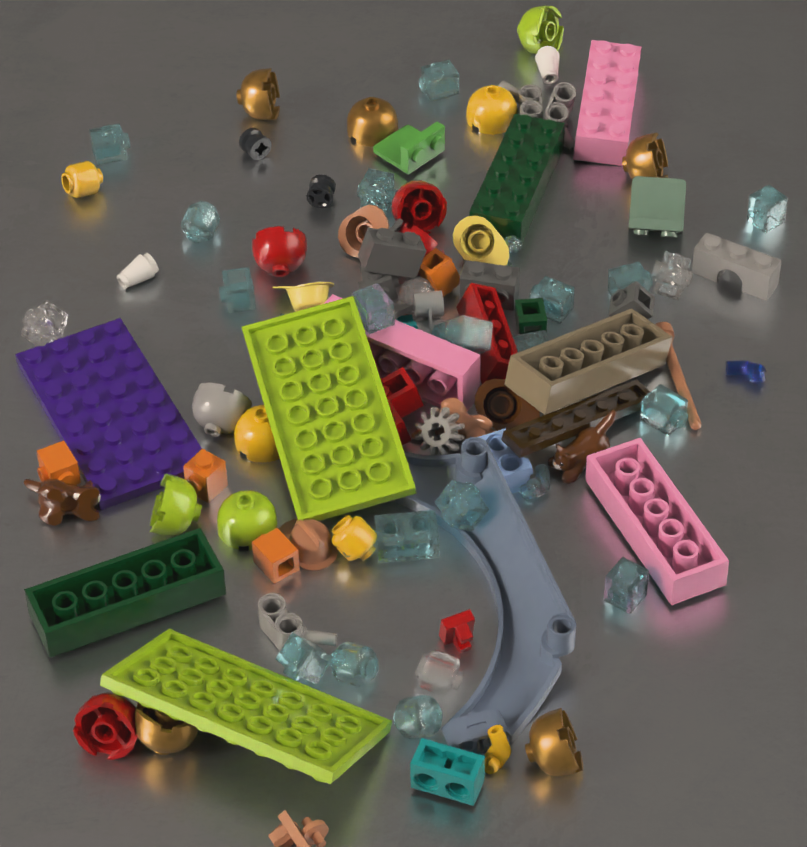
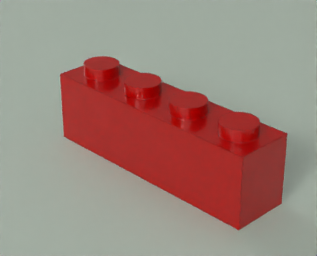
(483, 303)

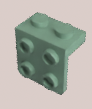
(657, 206)

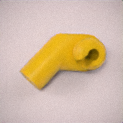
(499, 750)

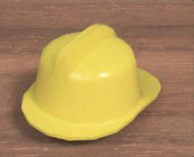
(480, 241)
(308, 294)

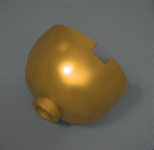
(259, 95)
(371, 121)
(646, 157)
(161, 732)
(554, 744)

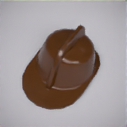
(503, 405)

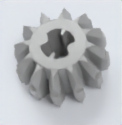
(445, 440)

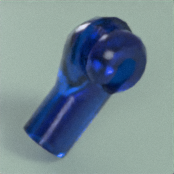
(745, 367)

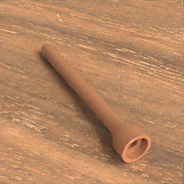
(679, 380)

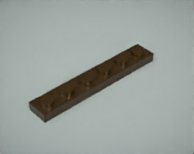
(574, 418)

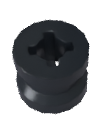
(255, 143)
(321, 191)

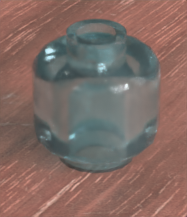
(200, 221)
(354, 664)
(418, 717)

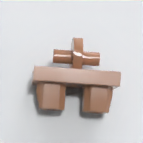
(290, 833)

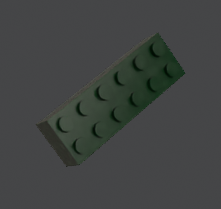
(519, 174)
(125, 592)

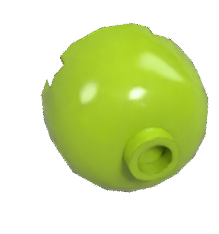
(540, 28)
(174, 507)
(245, 518)

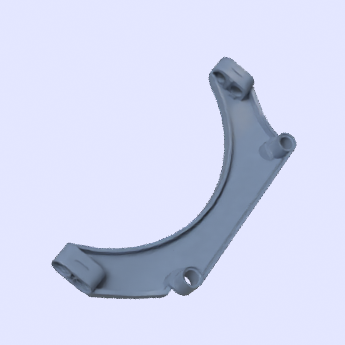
(530, 608)

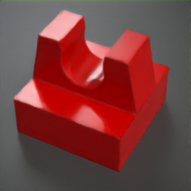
(458, 630)

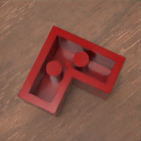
(402, 399)

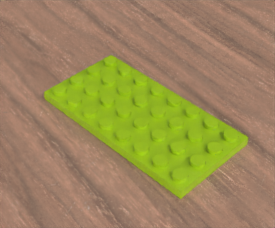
(328, 411)
(247, 705)

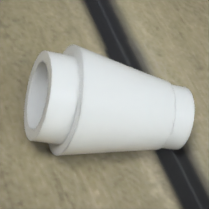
(548, 63)
(138, 271)

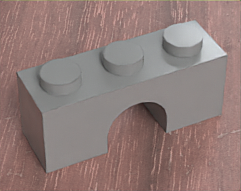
(757, 270)

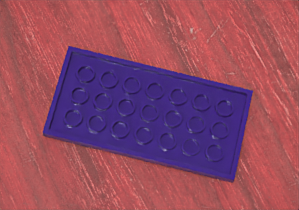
(110, 411)

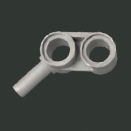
(528, 99)
(561, 109)
(428, 309)
(280, 623)

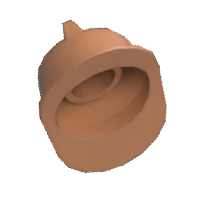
(355, 226)
(312, 542)

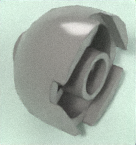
(217, 409)

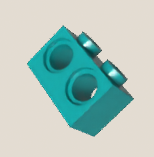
(447, 771)

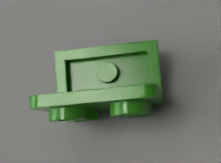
(412, 148)

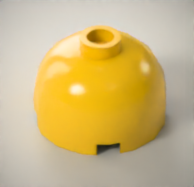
(491, 109)
(254, 436)

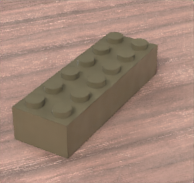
(587, 361)

